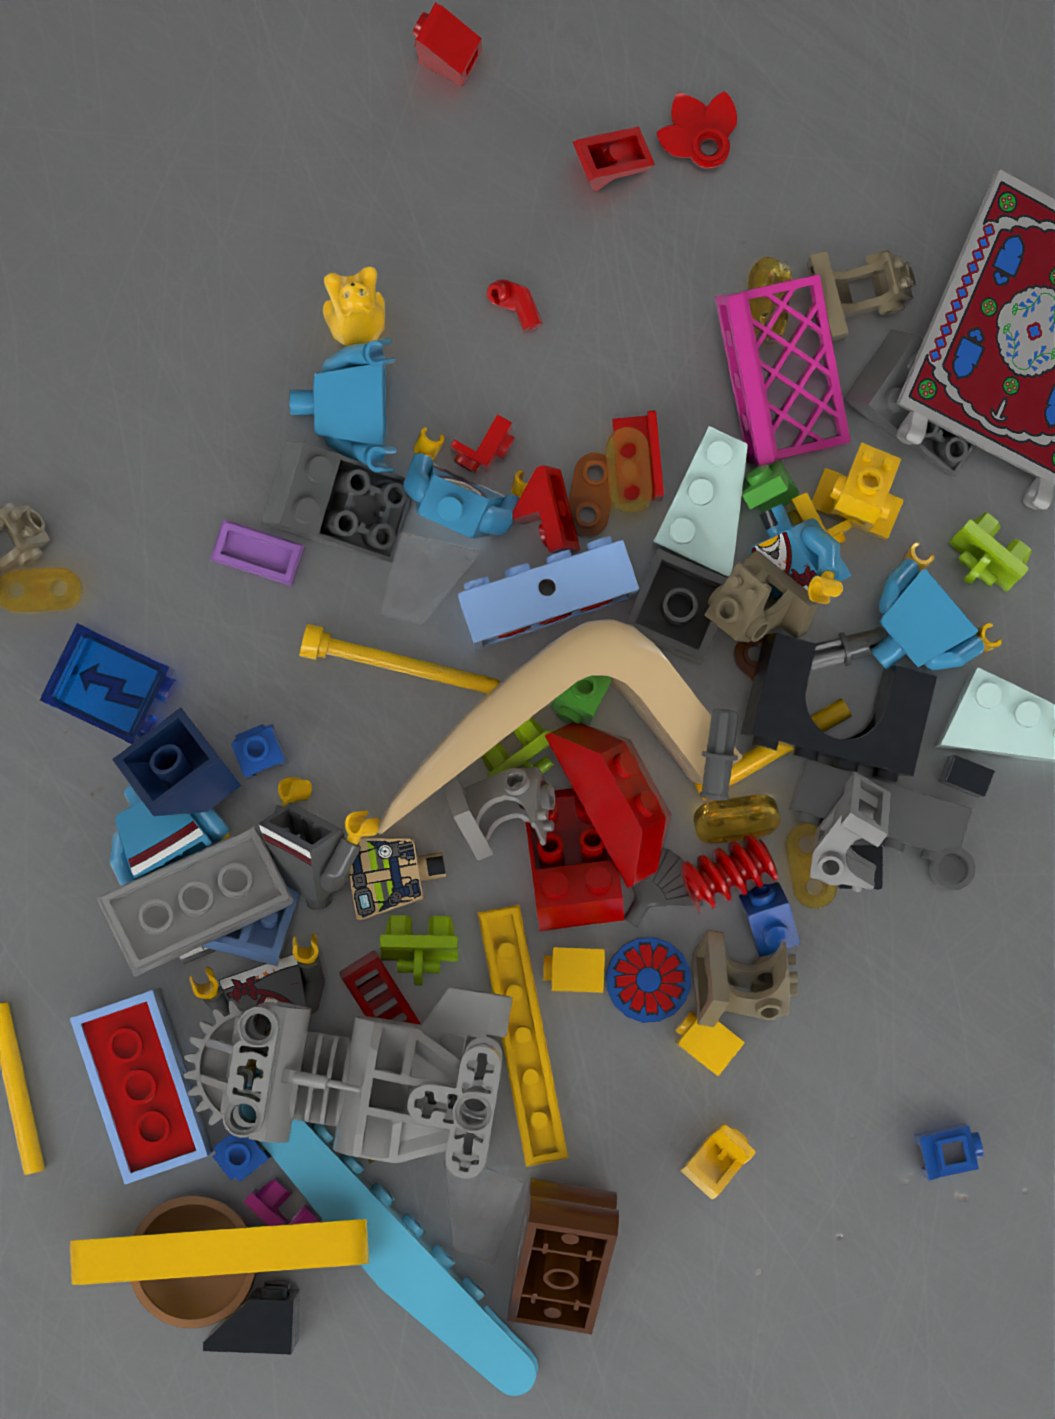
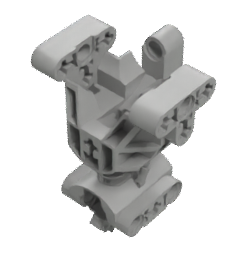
(359, 1080)

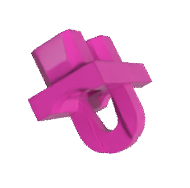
(270, 1198)

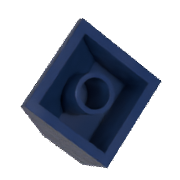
(176, 769)

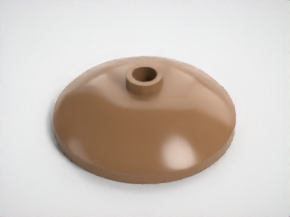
(199, 1299)

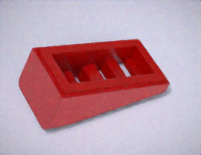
(361, 968)

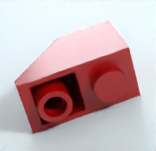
(446, 44)

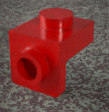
(495, 443)

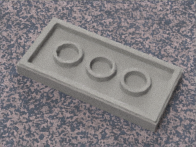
(195, 900)

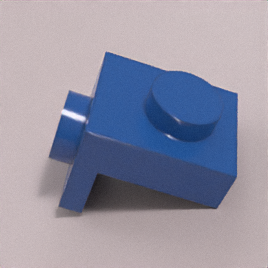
(769, 918)

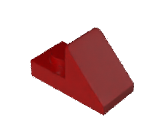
(613, 156)
(547, 500)

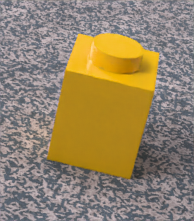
(575, 969)
(709, 1045)

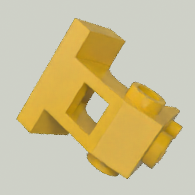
(863, 493)

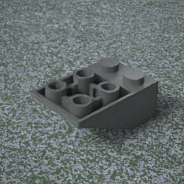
(876, 397)
(336, 501)

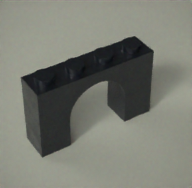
(780, 713)

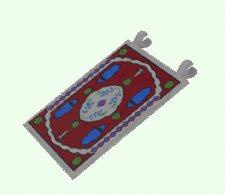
(992, 340)

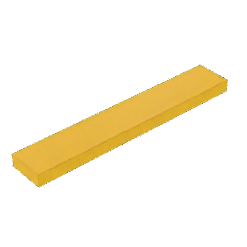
(525, 1039)

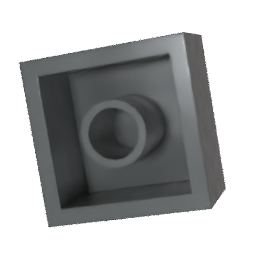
(674, 605)

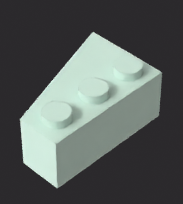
(707, 506)
(999, 720)

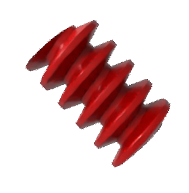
(728, 871)

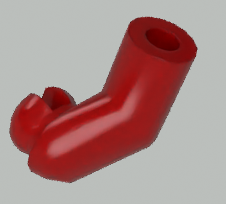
(515, 298)

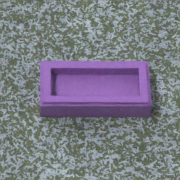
(257, 552)

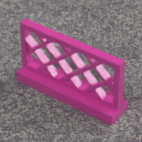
(747, 374)

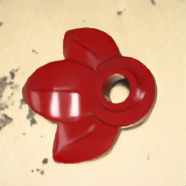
(699, 124)

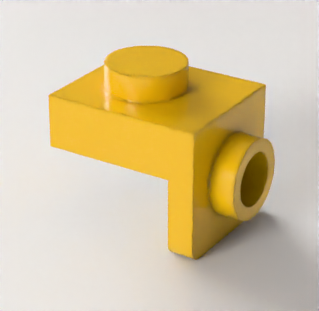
(802, 509)
(718, 1160)

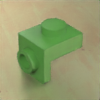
(769, 487)
(581, 700)

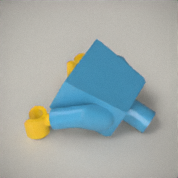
(925, 620)

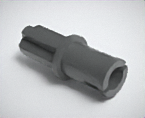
(846, 648)
(719, 754)

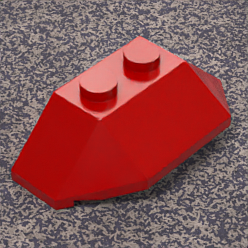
(615, 796)

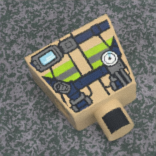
(390, 875)

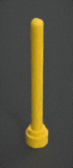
(319, 644)

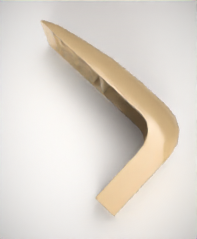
(593, 648)

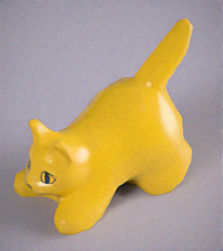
(355, 308)

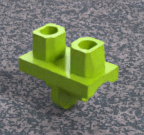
(986, 556)
(534, 741)
(419, 952)

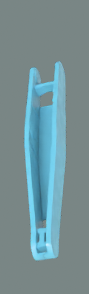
(402, 1260)

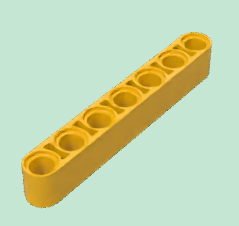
(219, 1252)

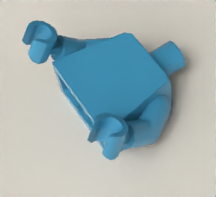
(350, 403)

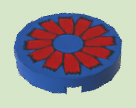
(648, 979)

